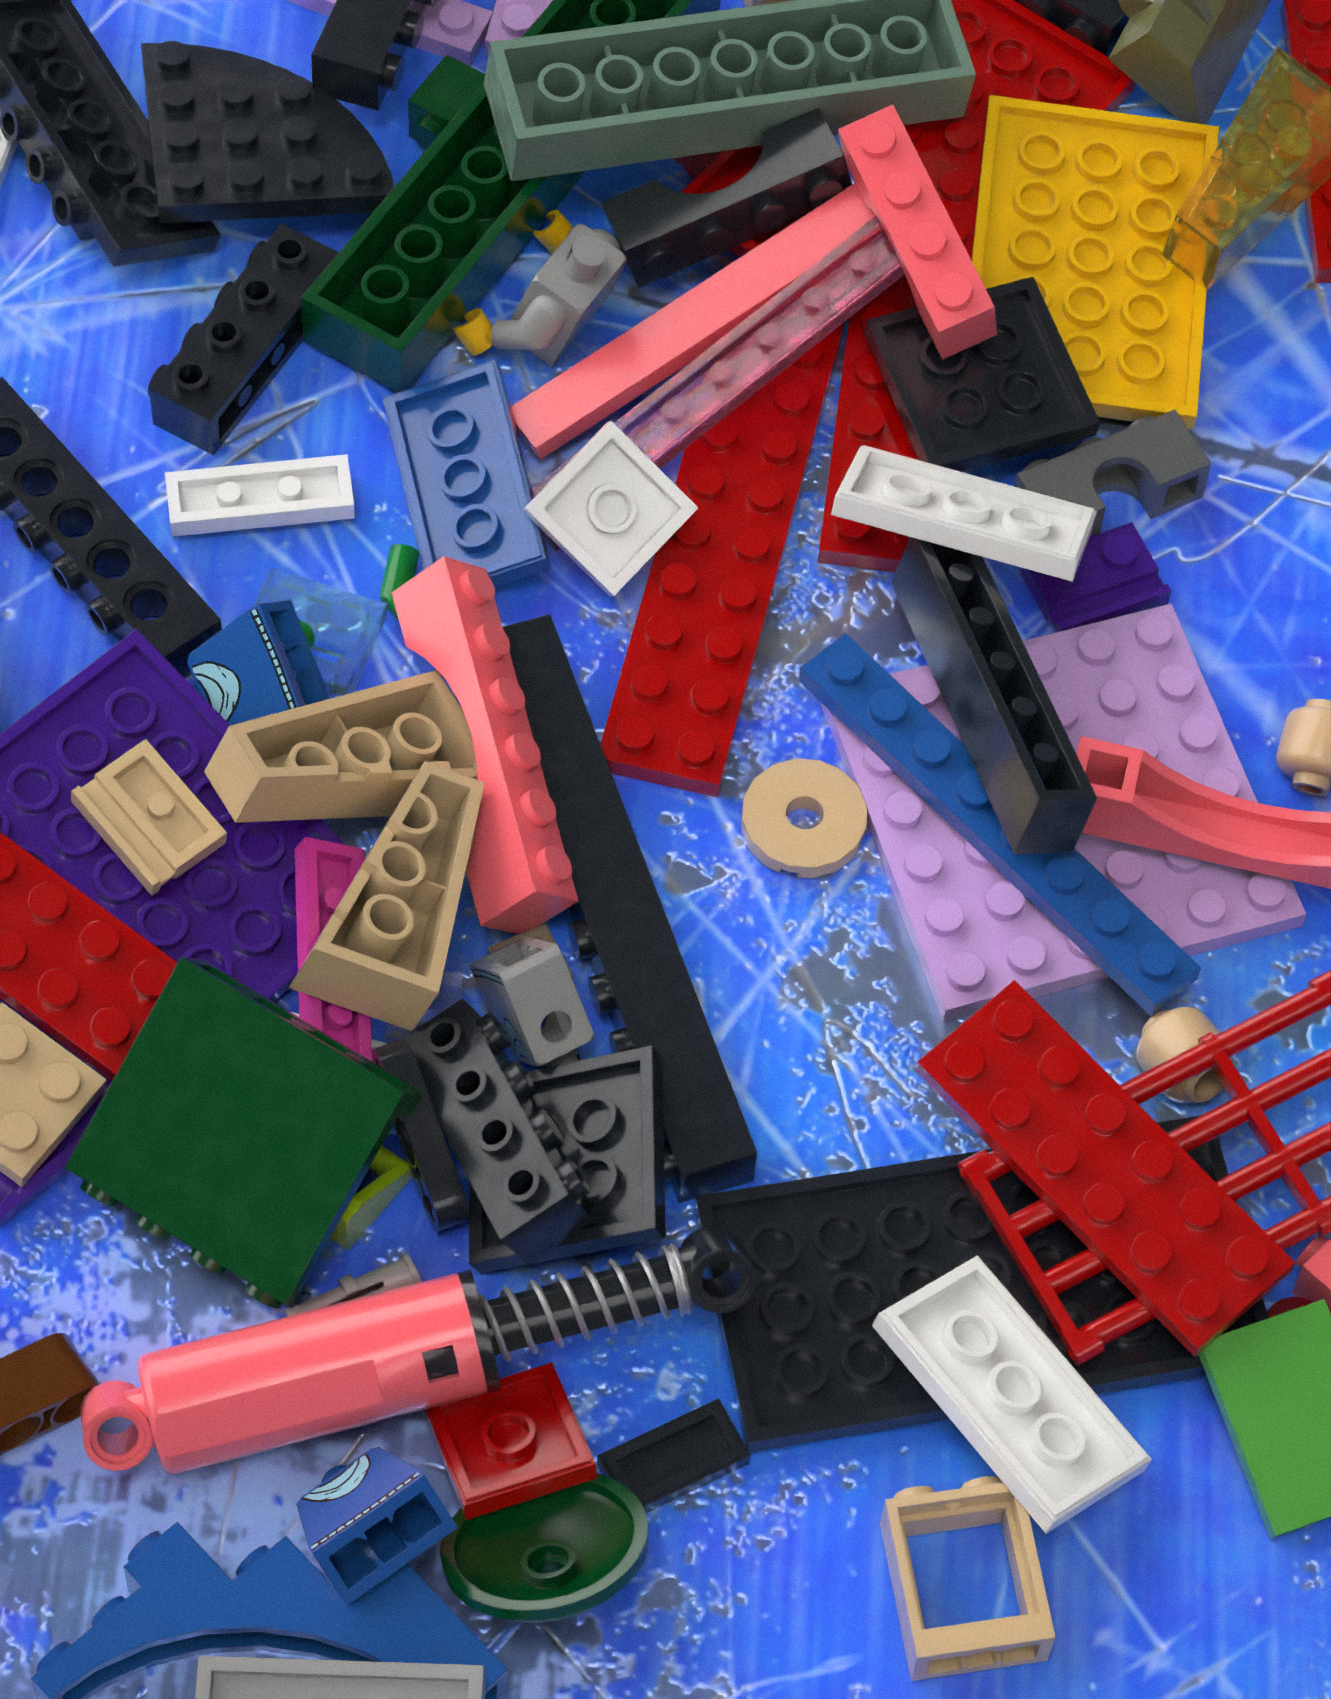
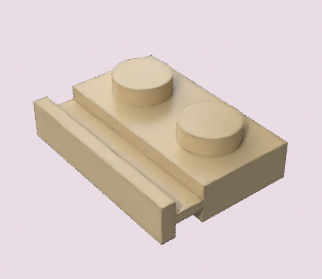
(148, 817)

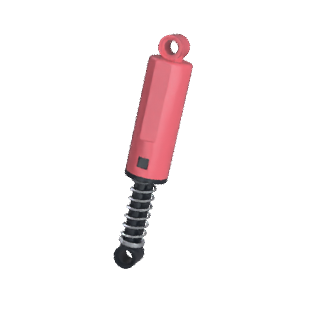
(383, 1356)

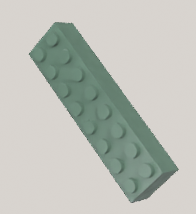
(719, 80)

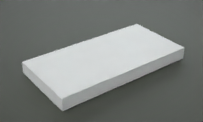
(965, 512)
(1011, 1393)

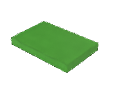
(1277, 1409)

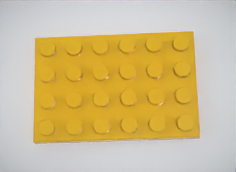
(1087, 214)

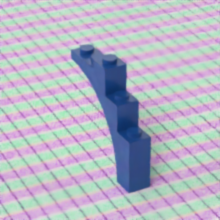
(275, 1604)

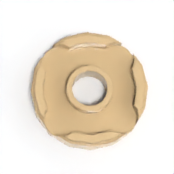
(804, 786)

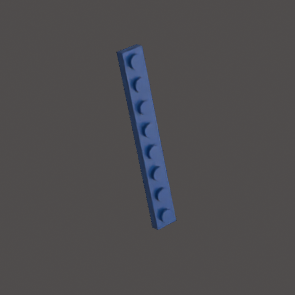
(943, 775)

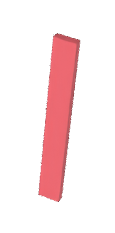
(682, 328)

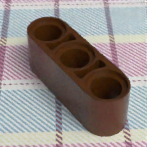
(41, 1389)

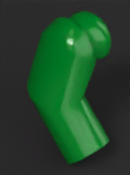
(399, 569)

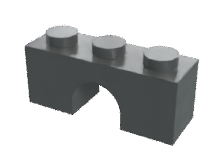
(1149, 460)

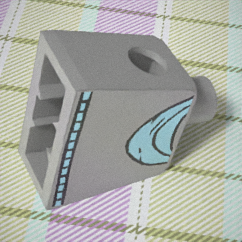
(523, 987)

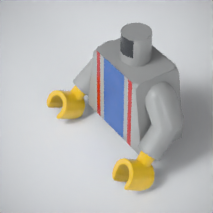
(559, 298)

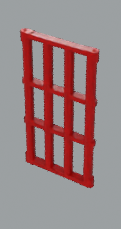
(1244, 1107)

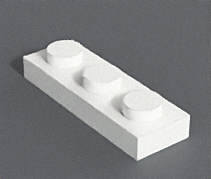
(259, 495)

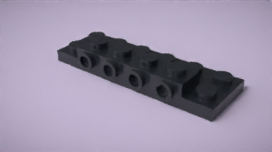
(85, 135)

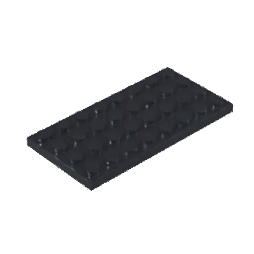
(860, 1241)

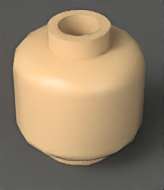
(1306, 747)
(1171, 1034)

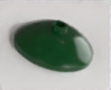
(548, 1553)

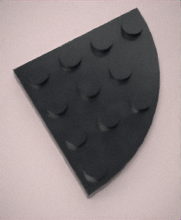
(252, 140)

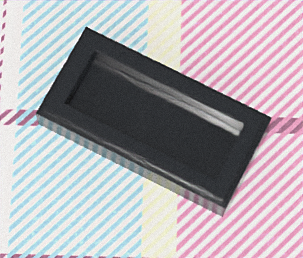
(677, 1456)

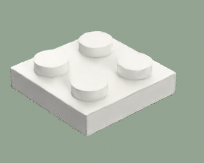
(610, 509)

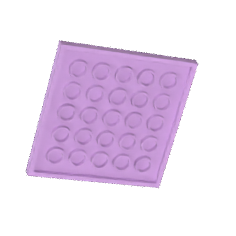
(970, 926)

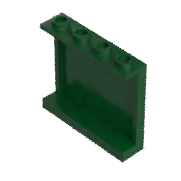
(238, 1131)

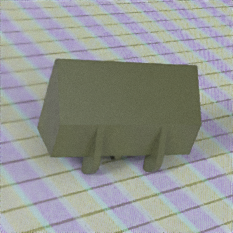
(1185, 50)

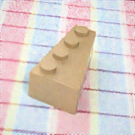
(341, 753)
(396, 920)

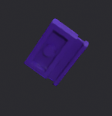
(1110, 582)

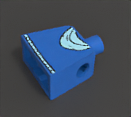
(258, 665)
(371, 1520)

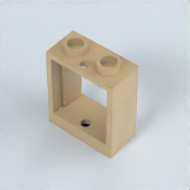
(973, 1644)

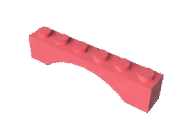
(1167, 812)
(516, 850)

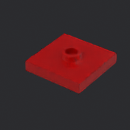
(511, 1443)

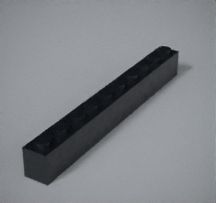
(626, 930)

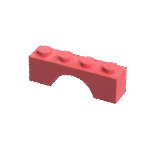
(920, 230)

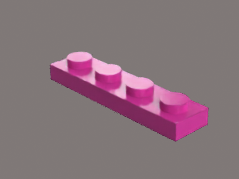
(321, 880)

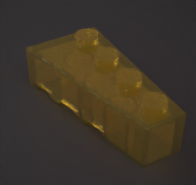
(1258, 173)

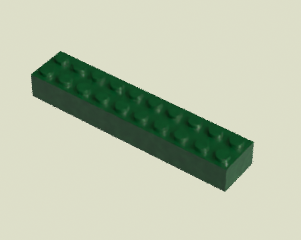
(446, 228)

